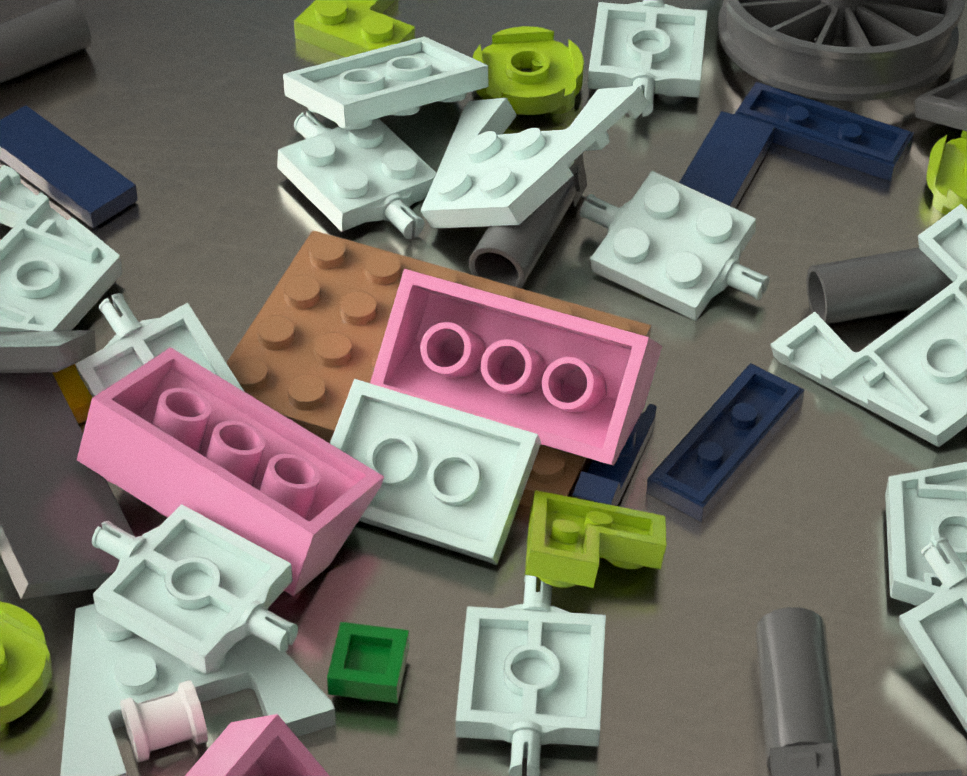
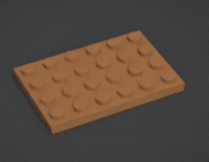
(329, 327)

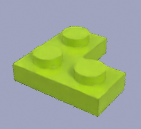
(350, 26)
(573, 533)

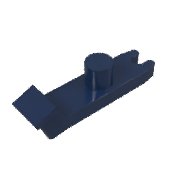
(607, 482)

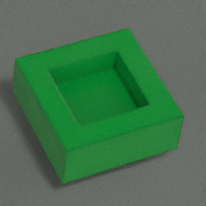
(368, 662)

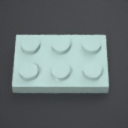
(386, 82)
(443, 469)

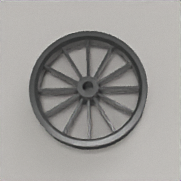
(908, 38)

